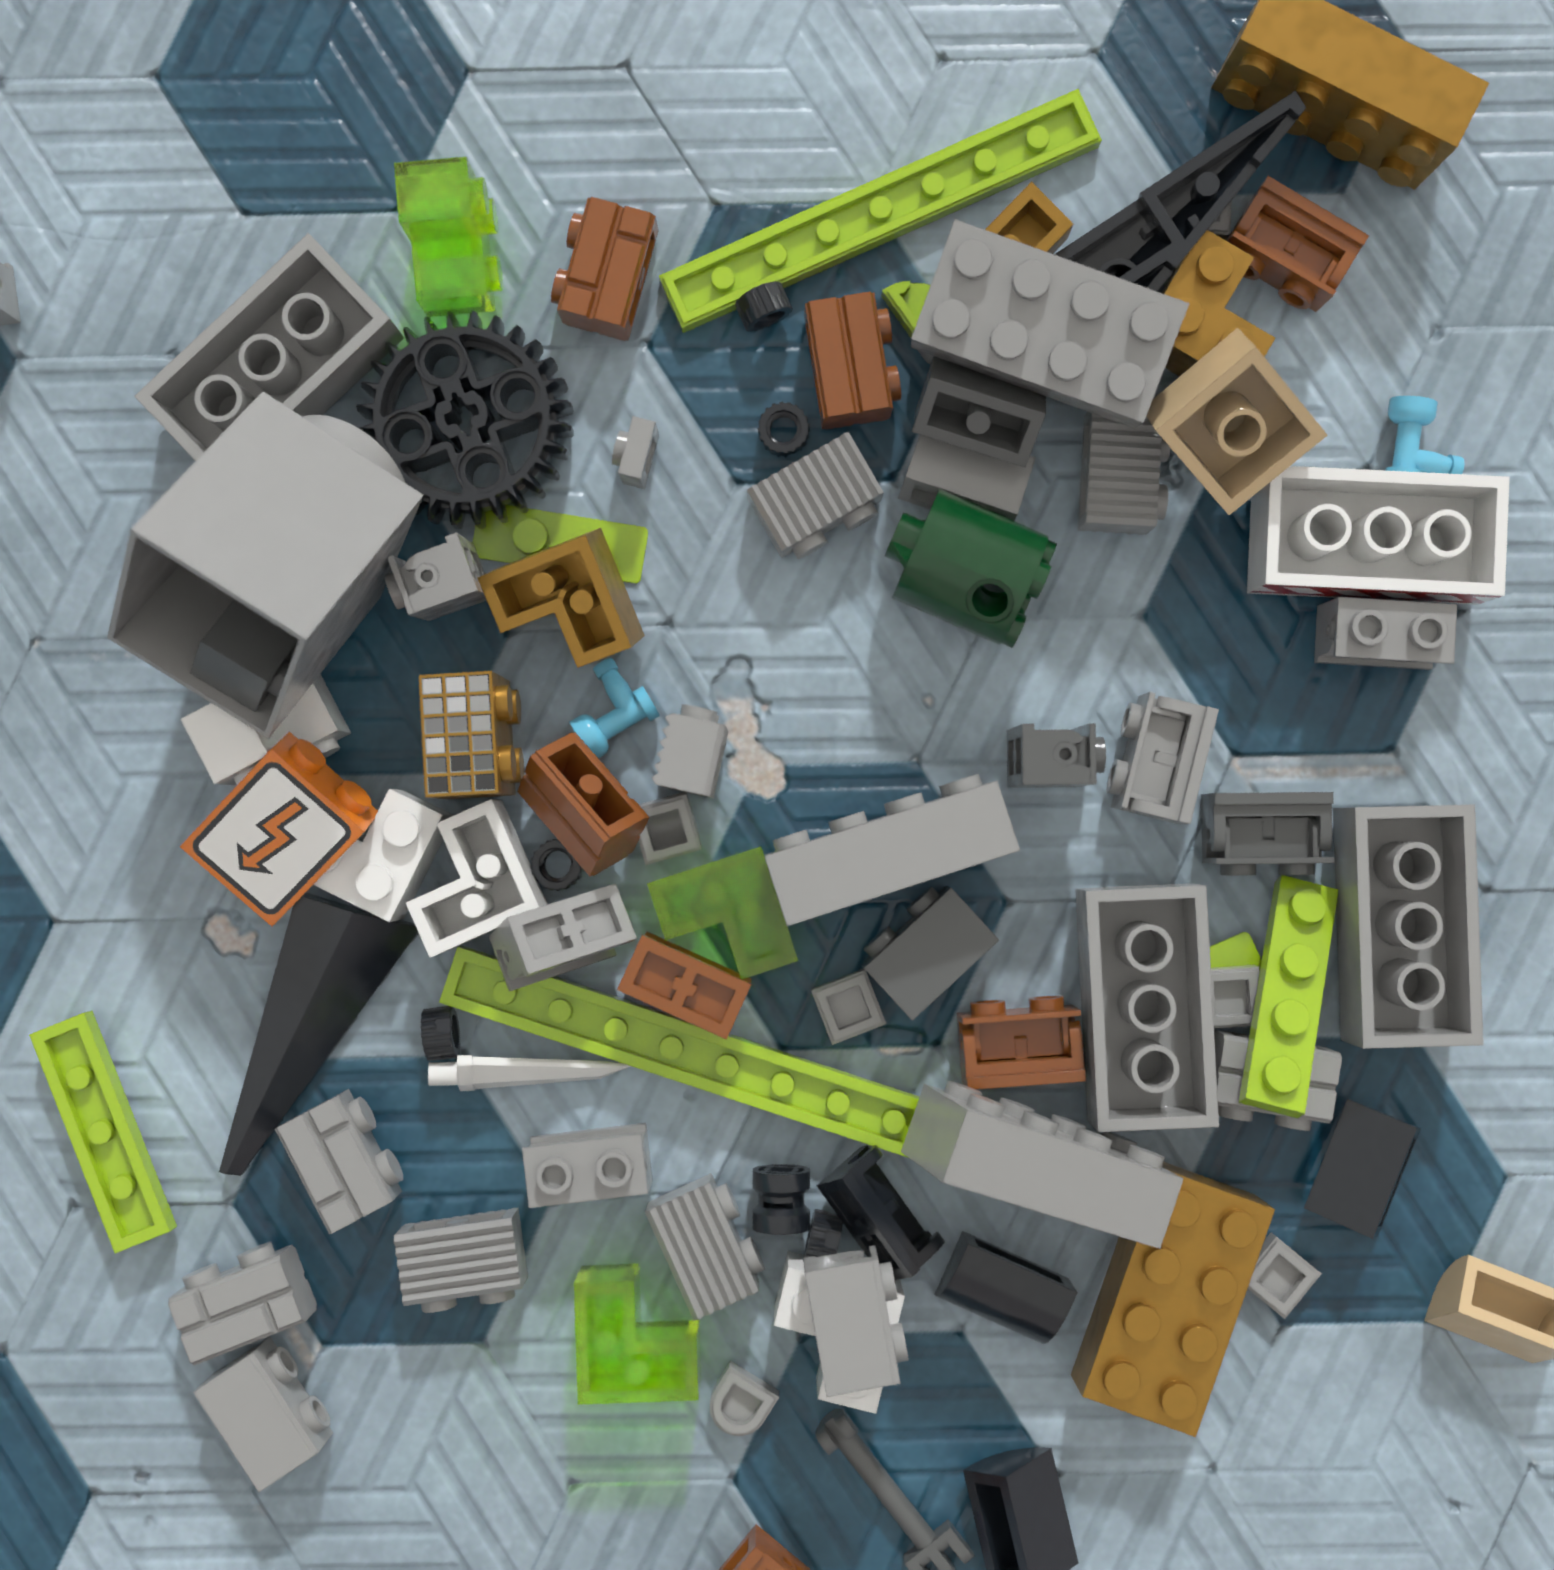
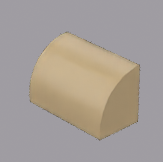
(1495, 1309)

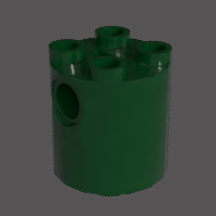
(970, 567)

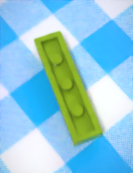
(1289, 997)
(103, 1131)

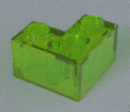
(449, 231)
(731, 892)
(622, 1356)

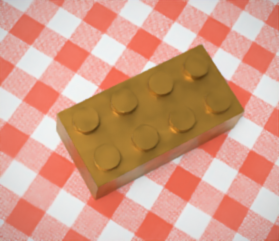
(1360, 86)
(1173, 1308)

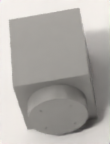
(284, 521)

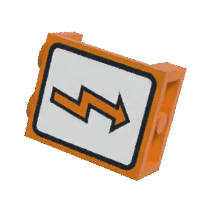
(281, 828)

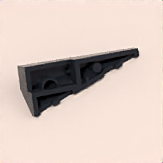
(1171, 216)
(321, 982)

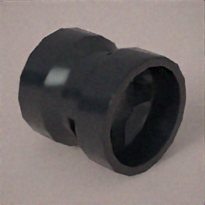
(781, 1199)

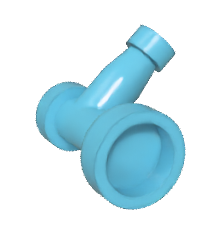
(1411, 415)
(629, 709)

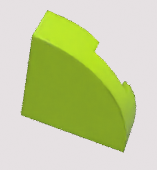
(906, 302)

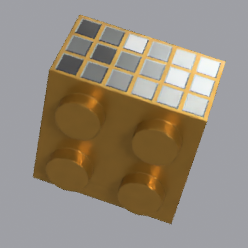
(469, 735)

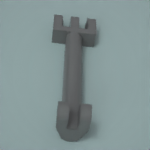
(839, 1431)

